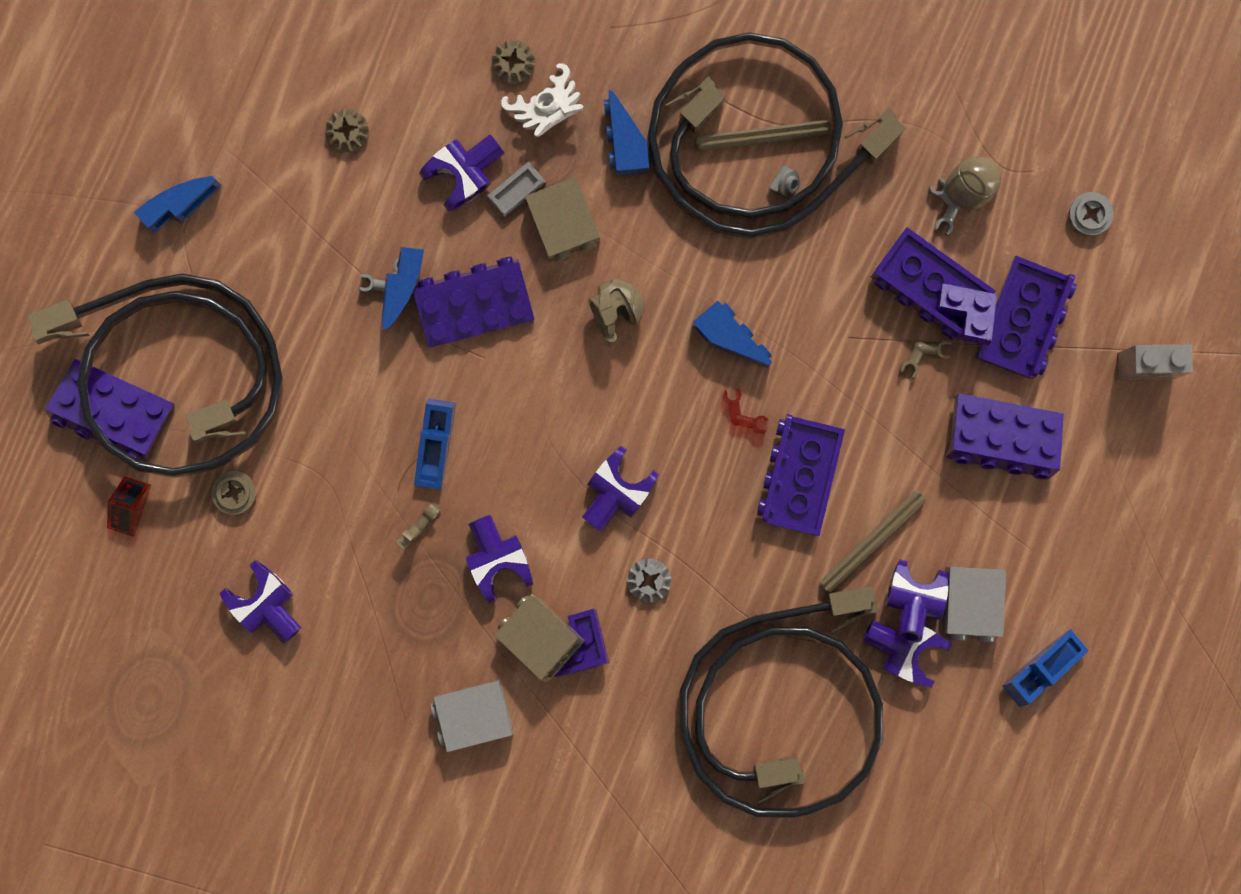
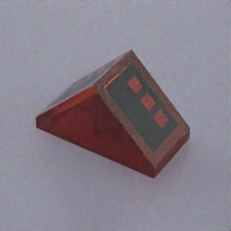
(127, 505)

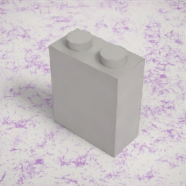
(1155, 362)
(975, 603)
(472, 716)

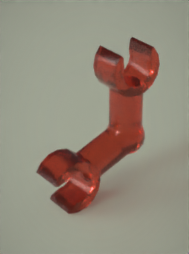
(740, 420)

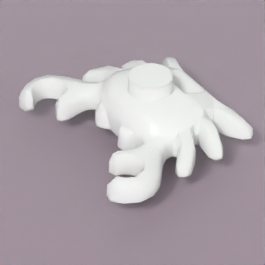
(548, 106)

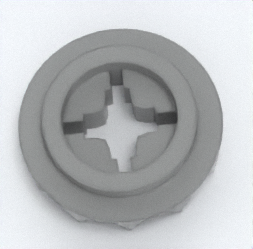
(1091, 201)
(646, 593)

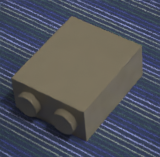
(563, 220)
(539, 637)

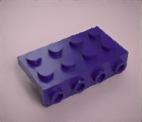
(915, 275)
(473, 301)
(1027, 318)
(122, 410)
(1006, 437)
(801, 475)

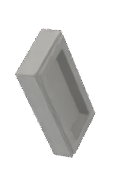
(513, 191)

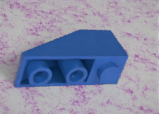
(629, 144)
(724, 333)

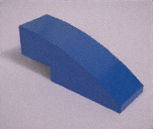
(177, 202)
(400, 285)
(434, 443)
(1045, 668)

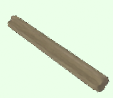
(763, 135)
(872, 541)

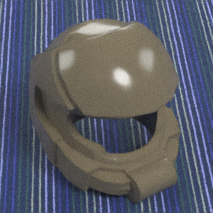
(974, 182)
(615, 300)

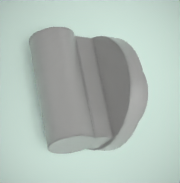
(785, 182)

